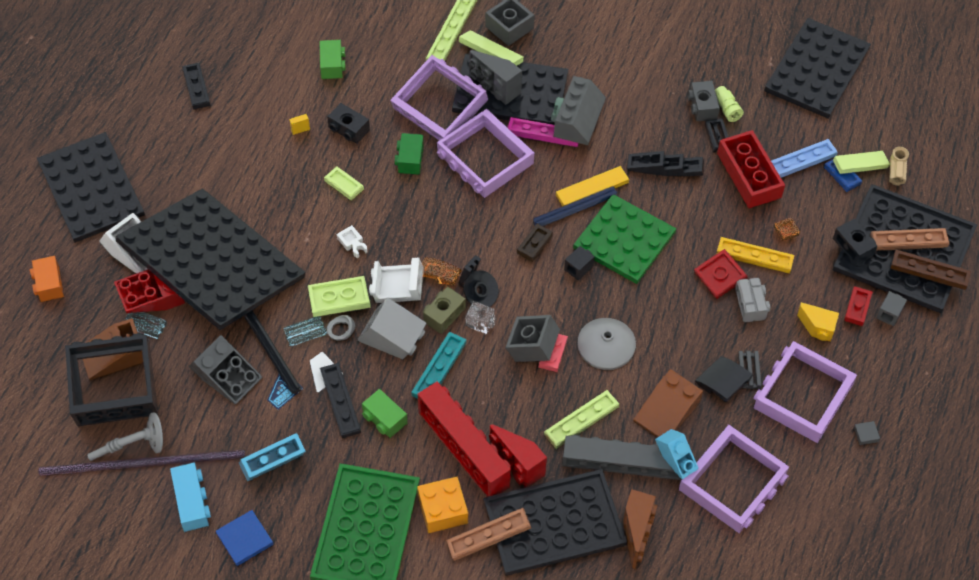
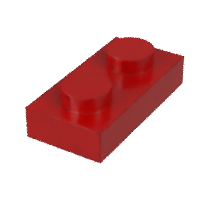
(858, 306)

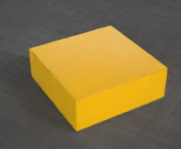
(299, 124)

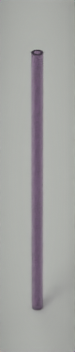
(141, 462)

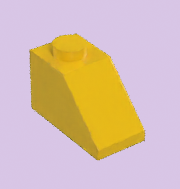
(818, 321)

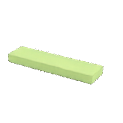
(489, 47)
(581, 418)

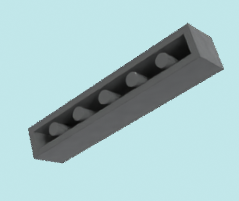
(616, 457)

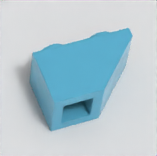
(677, 453)

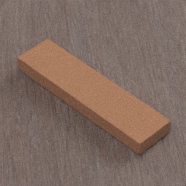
(910, 239)
(488, 534)

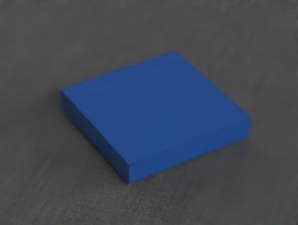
(244, 537)

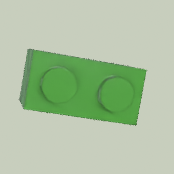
(331, 59)
(384, 413)

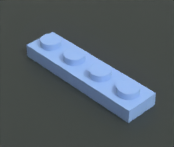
(804, 158)

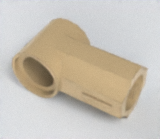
(898, 166)

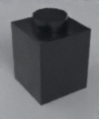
(579, 263)

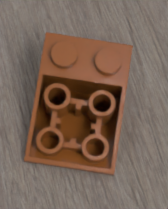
(105, 365)
(637, 523)

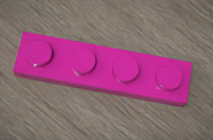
(536, 131)

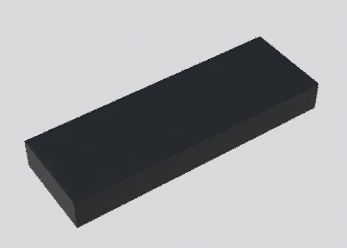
(196, 86)

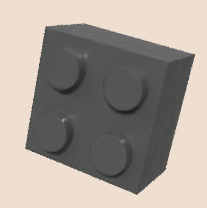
(509, 21)
(532, 338)

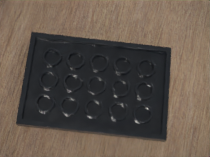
(817, 68)
(537, 99)
(90, 186)
(566, 520)

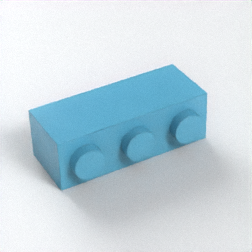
(272, 457)
(190, 496)

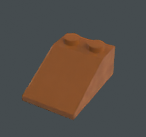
(668, 404)

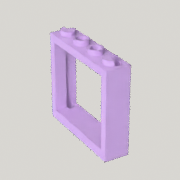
(418, 79)
(503, 134)
(789, 418)
(715, 507)

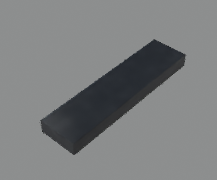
(340, 400)

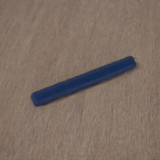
(575, 206)

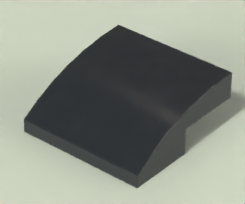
(724, 378)

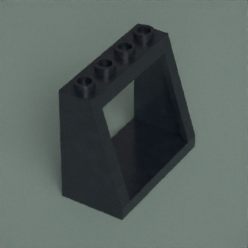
(111, 410)

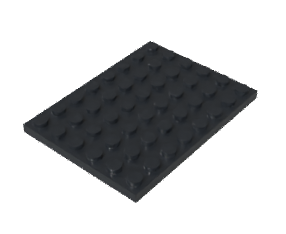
(210, 258)

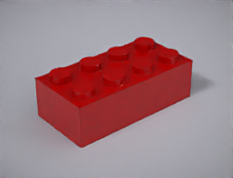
(750, 169)

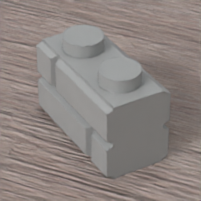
(752, 300)

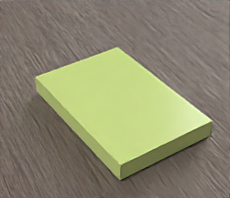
(338, 296)

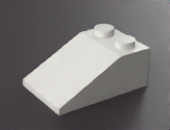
(117, 251)

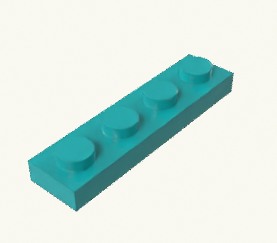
(441, 362)

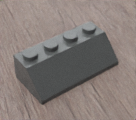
(579, 111)

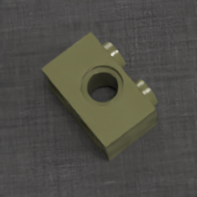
(442, 319)

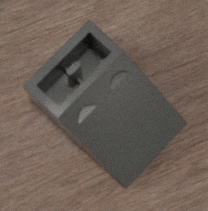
(496, 75)
(225, 370)

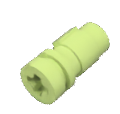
(728, 104)

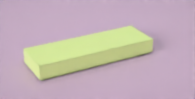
(861, 162)

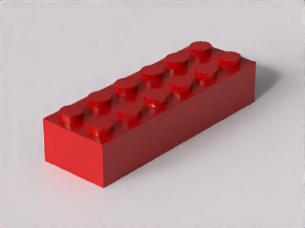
(464, 440)

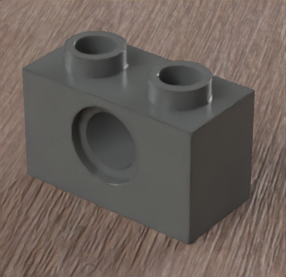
(703, 100)

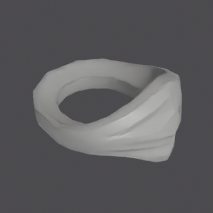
(341, 319)

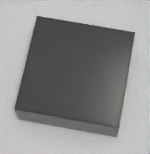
(866, 433)

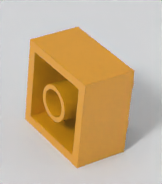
(442, 504)

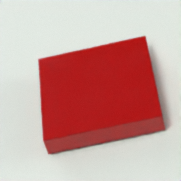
(720, 273)

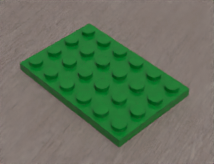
(365, 525)

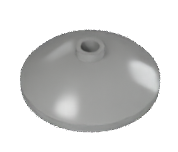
(606, 352)

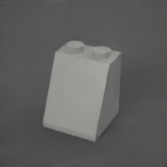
(393, 330)

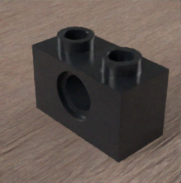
(348, 123)
(846, 238)

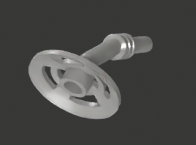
(151, 433)

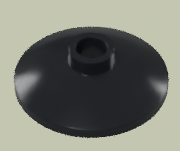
(487, 286)

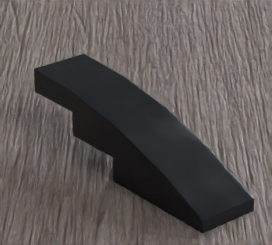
(666, 165)

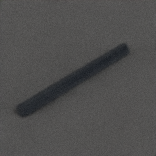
(272, 352)

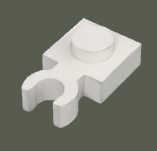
(352, 240)

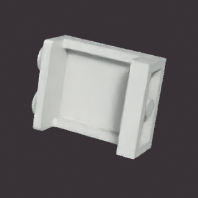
(397, 282)

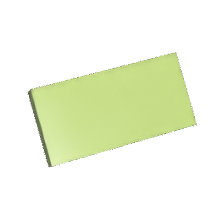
(344, 183)

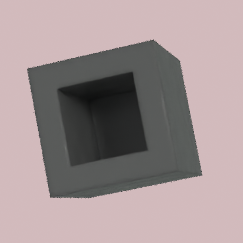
(891, 308)

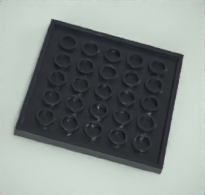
(890, 211)

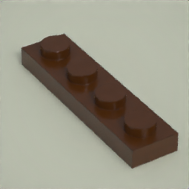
(930, 269)

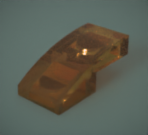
(442, 271)

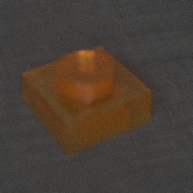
(786, 229)

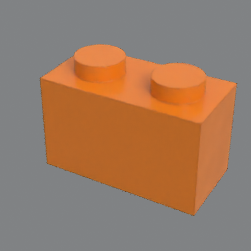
(47, 279)

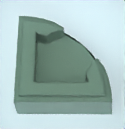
(558, 103)

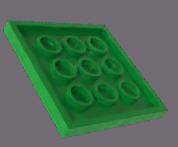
(625, 238)

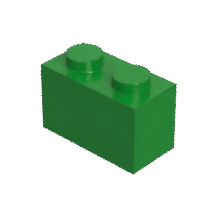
(410, 153)

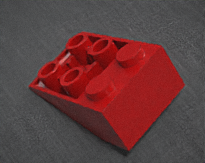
(146, 293)
(523, 455)

